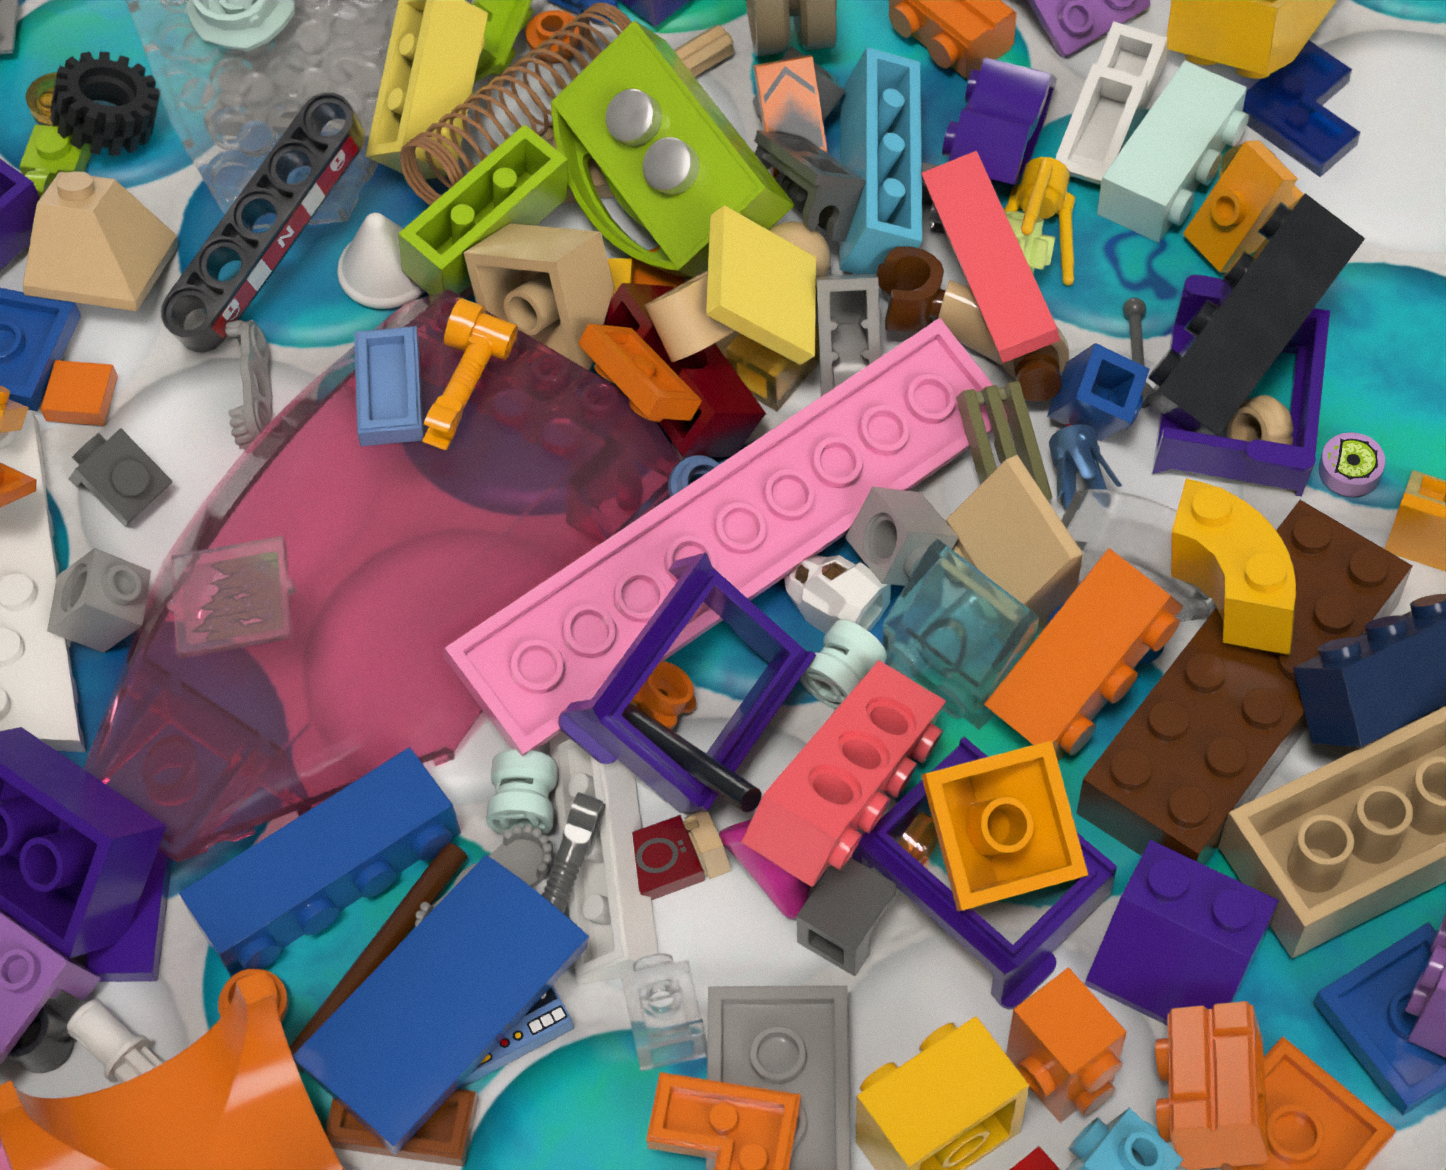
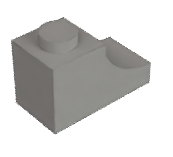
(847, 326)

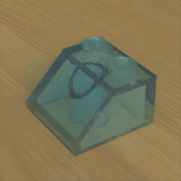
(957, 632)

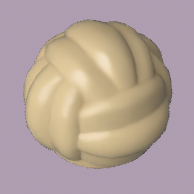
(1261, 420)

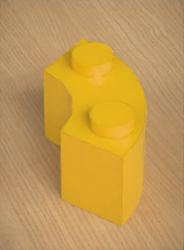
(1237, 563)

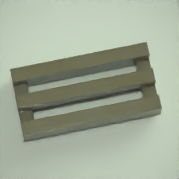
(1020, 425)

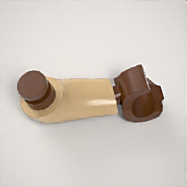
(912, 285)

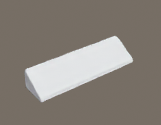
(606, 889)

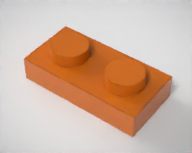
(639, 372)

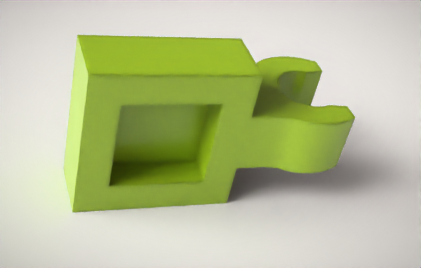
(50, 154)

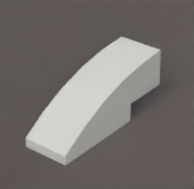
(1112, 100)

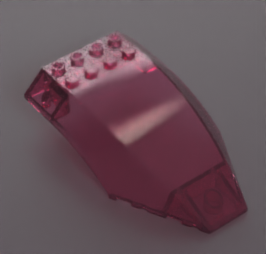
(388, 568)

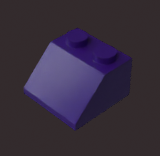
(1179, 936)

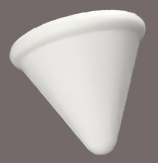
(372, 266)

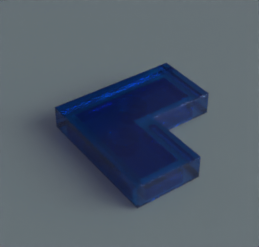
(1291, 114)

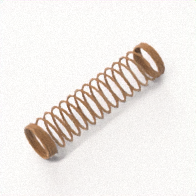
(443, 155)

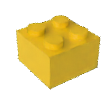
(943, 1104)

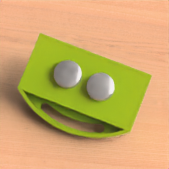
(661, 152)

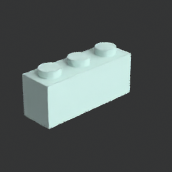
(1173, 152)

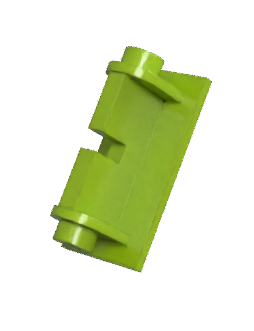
(501, 29)

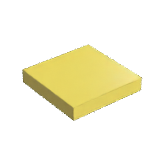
(761, 285)

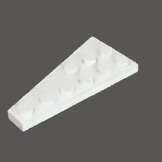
(34, 663)

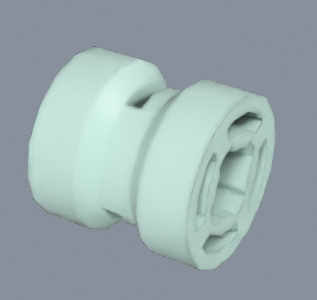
(842, 662)
(522, 791)

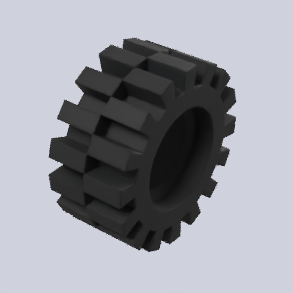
(101, 125)

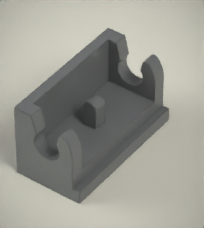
(813, 180)

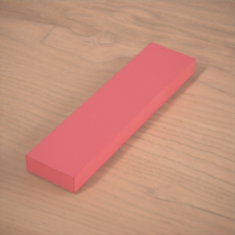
(990, 257)

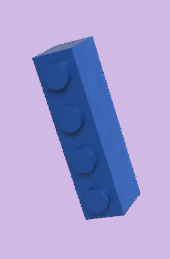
(322, 863)

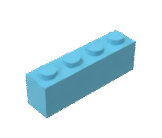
(883, 148)

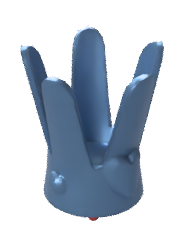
(1077, 450)

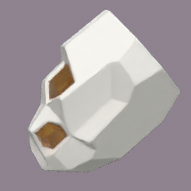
(837, 590)

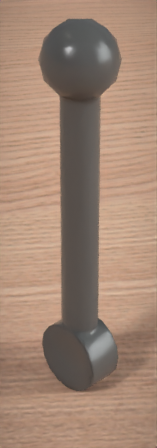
(1134, 310)

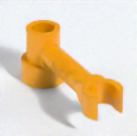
(479, 338)

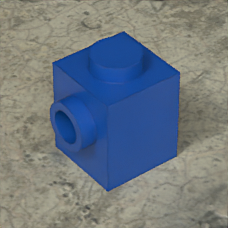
(1100, 391)

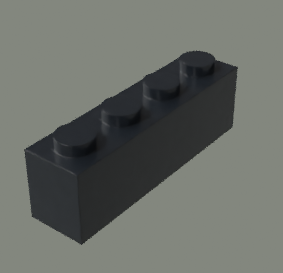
(1254, 317)

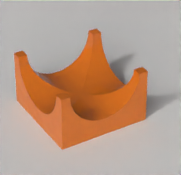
(212, 1107)

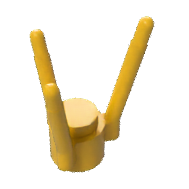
(1042, 195)

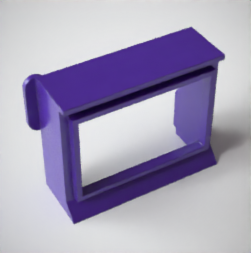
(1255, 460)
(608, 736)
(1015, 967)

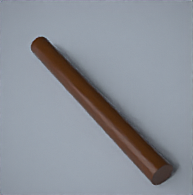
(388, 937)

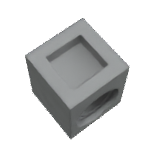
(896, 532)
(99, 600)

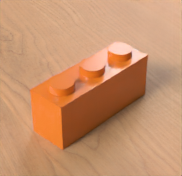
(1086, 655)

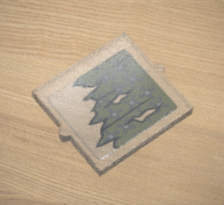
(231, 597)

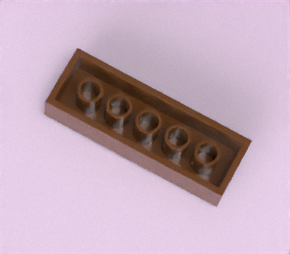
(1231, 710)

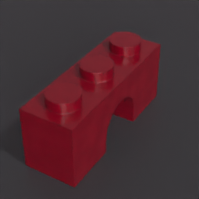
(727, 406)

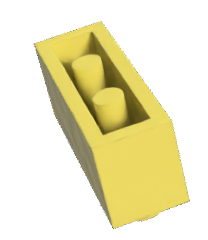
(425, 76)

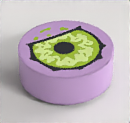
(1351, 464)

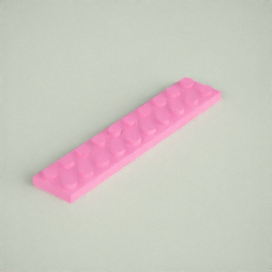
(749, 514)

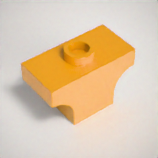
(1240, 204)

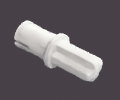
(111, 1042)

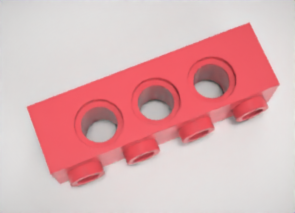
(844, 775)

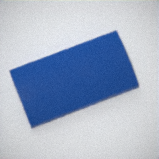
(441, 1002)

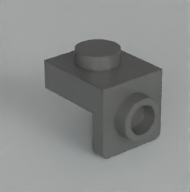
(119, 475)

